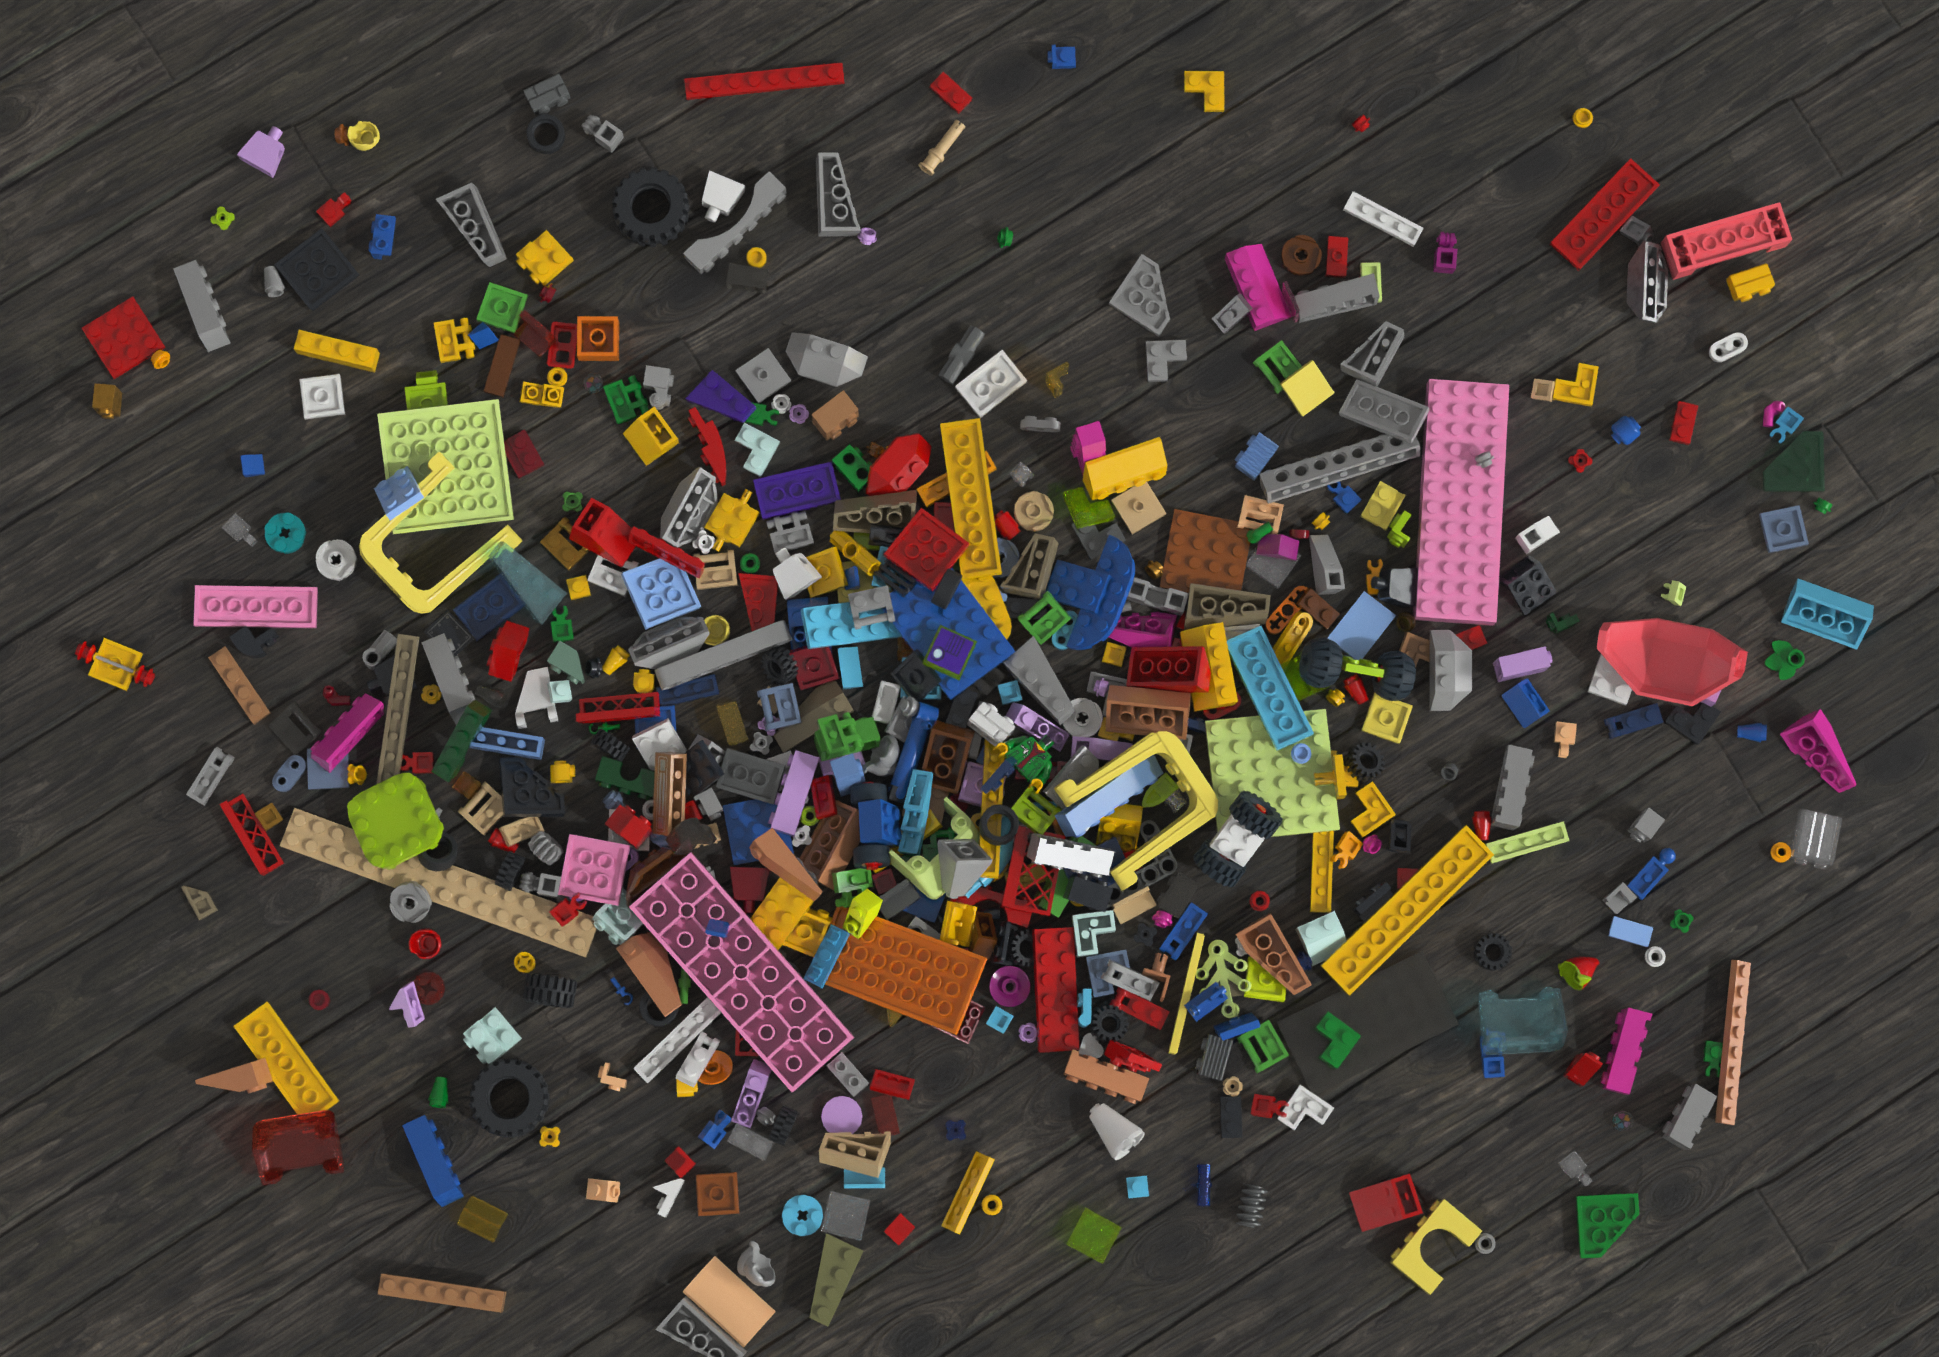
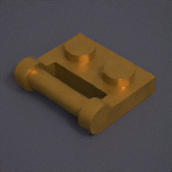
(561, 548)

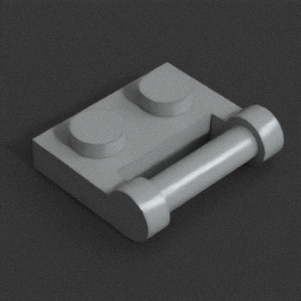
(868, 601)

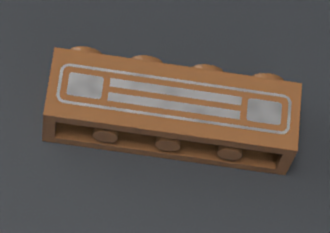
(669, 791)

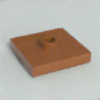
(717, 1194)

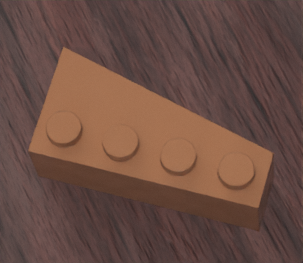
(1105, 1076)

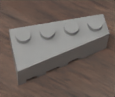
(202, 305)
(448, 675)

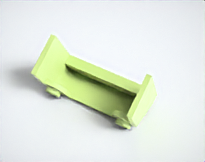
(927, 874)

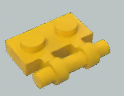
(447, 340)

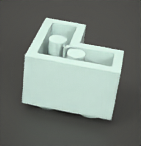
(1086, 928)

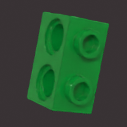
(850, 471)

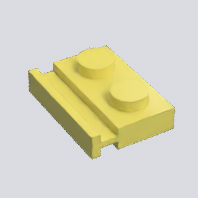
(1382, 505)

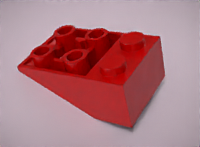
(603, 533)
(1385, 1202)

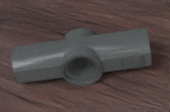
(961, 355)

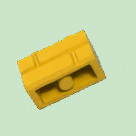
(1750, 282)

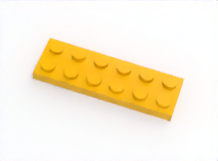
(286, 1061)

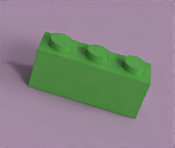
(864, 726)

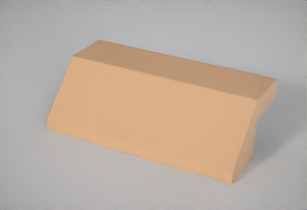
(729, 1301)

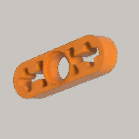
(1273, 617)

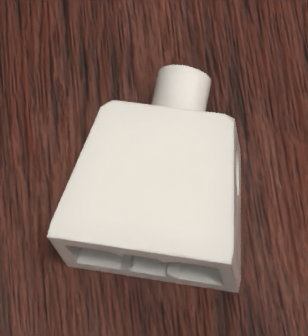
(720, 195)
(794, 573)

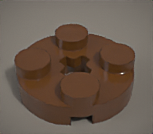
(1306, 265)

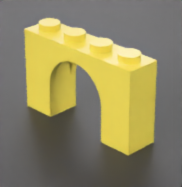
(1409, 1258)

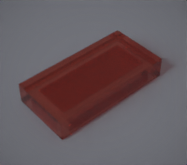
(885, 1114)

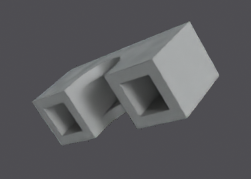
(1158, 598)

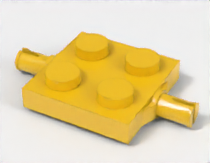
(731, 520)

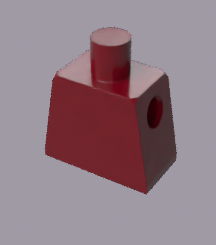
(749, 886)

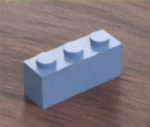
(847, 773)

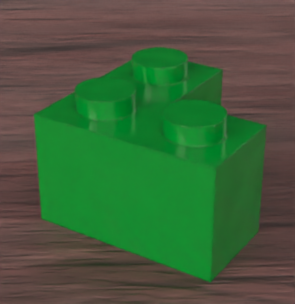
(1341, 1039)

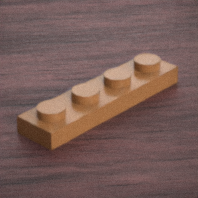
(239, 685)

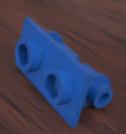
(1206, 1001)

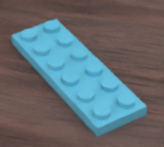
(835, 626)
(1269, 688)

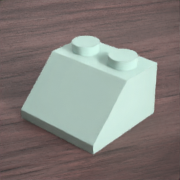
(1321, 937)

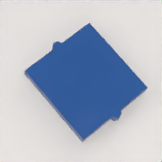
(926, 907)

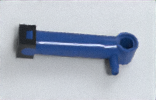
(912, 751)

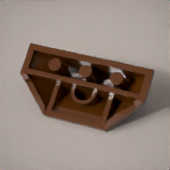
(648, 872)

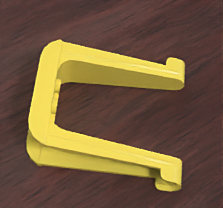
(399, 583)
(1202, 798)

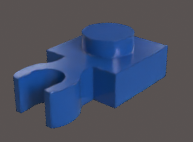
(1345, 498)

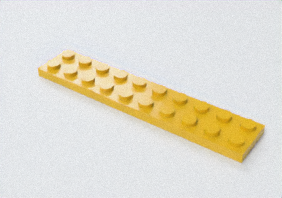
(1407, 910)

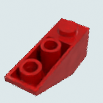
(1583, 1068)

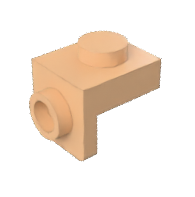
(613, 1082)
(603, 1190)

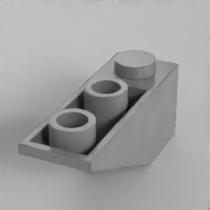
(1326, 566)

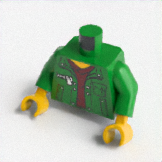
(1032, 758)

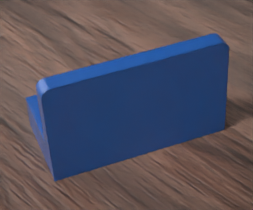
(1525, 703)

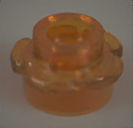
(875, 450)

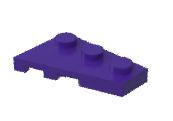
(718, 395)

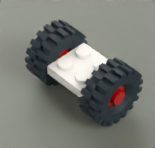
(1238, 839)

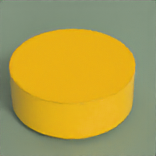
(756, 257)

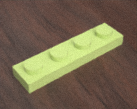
(1528, 842)

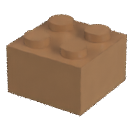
(835, 416)

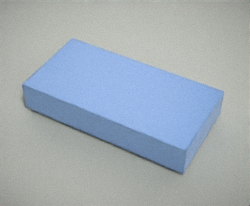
(1630, 931)

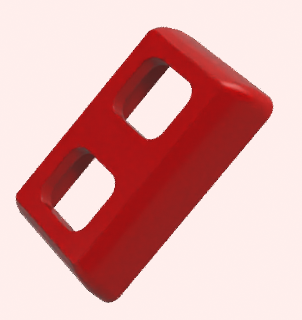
(557, 327)

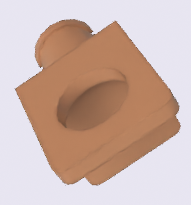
(1158, 972)

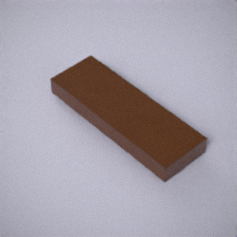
(501, 366)

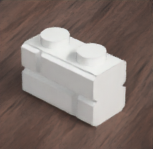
(991, 724)

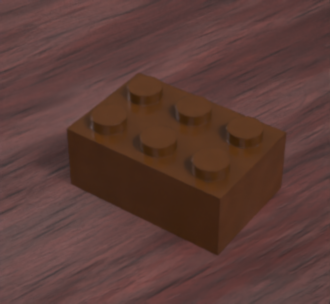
(948, 755)

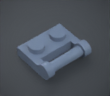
(786, 706)

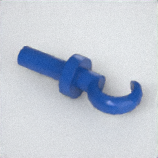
(621, 990)

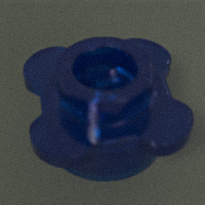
(1304, 960)
(955, 1135)

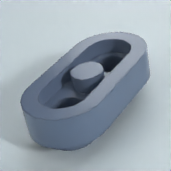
(290, 774)

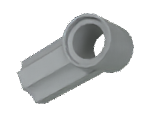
(380, 648)

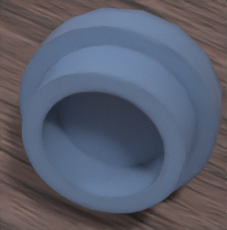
(613, 800)

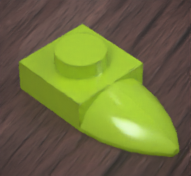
(1159, 791)

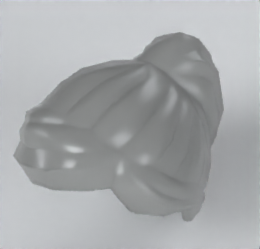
(884, 757)
(756, 1266)

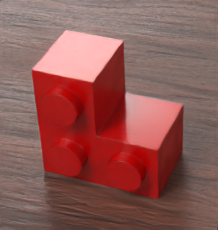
(507, 650)
(629, 827)

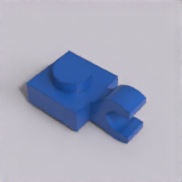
(714, 1132)

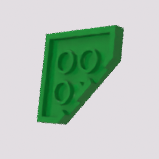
(1603, 1220)

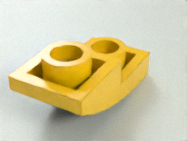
(541, 394)

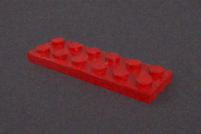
(1604, 214)
(1055, 989)

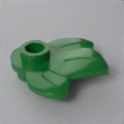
(1781, 659)

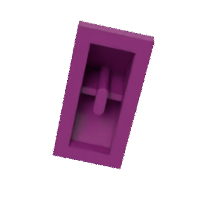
(1278, 547)

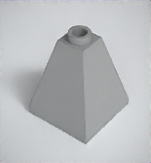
(961, 865)

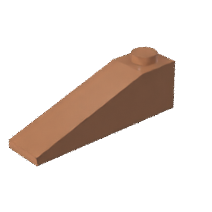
(779, 859)

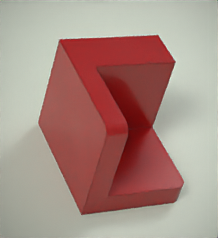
(680, 1162)
(899, 1229)

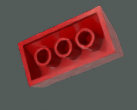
(1169, 669)

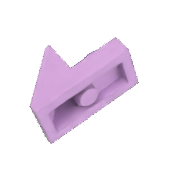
(408, 1001)

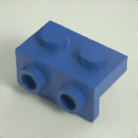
(383, 235)

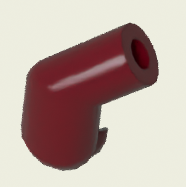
(334, 698)

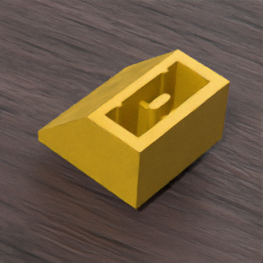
(650, 436)
(1123, 825)

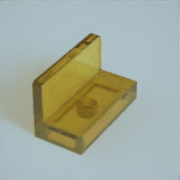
(1052, 379)
(732, 723)
(482, 1219)

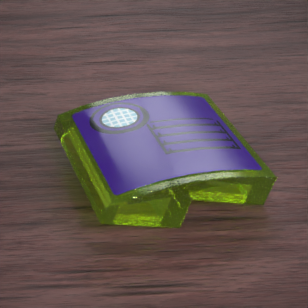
(949, 652)

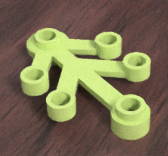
(1223, 974)

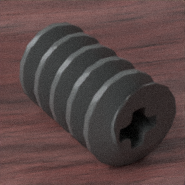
(1251, 1206)

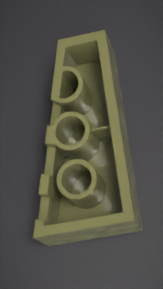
(834, 1274)

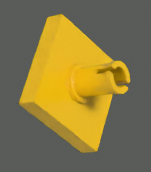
(1335, 777)

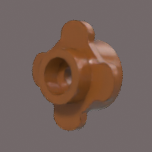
(341, 135)

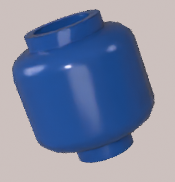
(1625, 430)

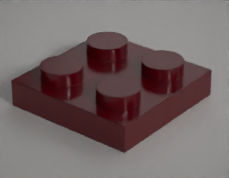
(814, 666)

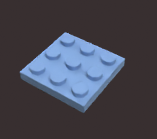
(660, 592)

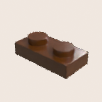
(1317, 608)

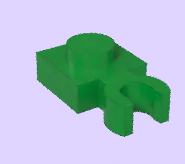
(761, 415)
(562, 628)
(1713, 1055)

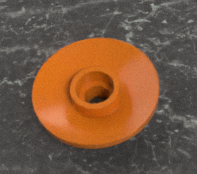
(720, 1065)

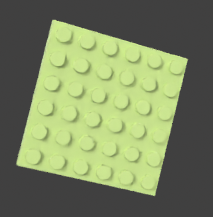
(472, 442)
(1247, 760)

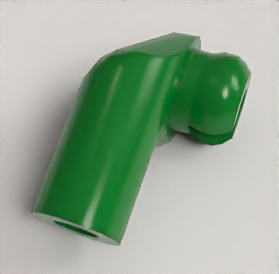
(1256, 535)

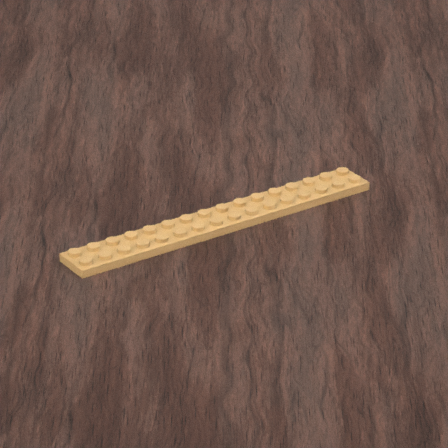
(451, 888)

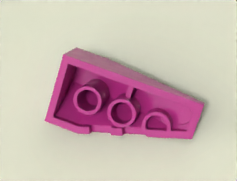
(1145, 630)
(1817, 744)

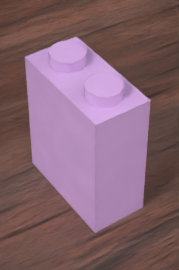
(1522, 664)

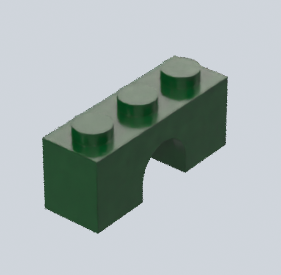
(610, 775)

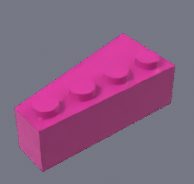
(1088, 443)

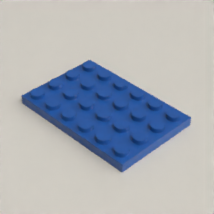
(919, 620)

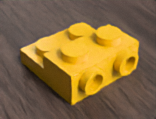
(543, 258)
(809, 932)

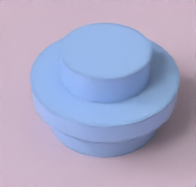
(1301, 753)

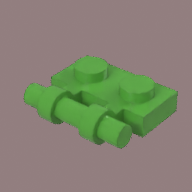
(833, 736)
(850, 880)

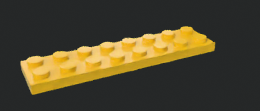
(971, 497)

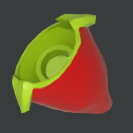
(1578, 971)

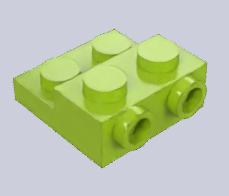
(426, 396)

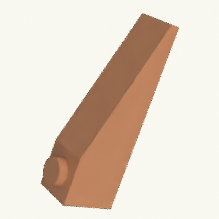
(1271, 950)
(652, 968)

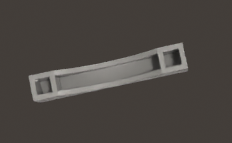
(706, 251)

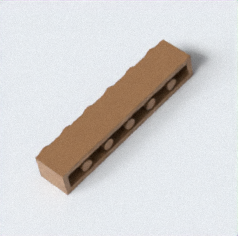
(442, 1292)

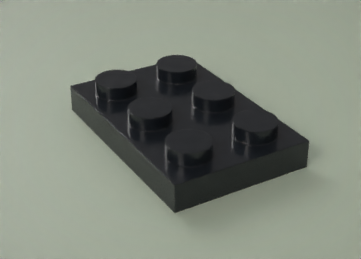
(701, 770)

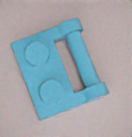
(1084, 1002)

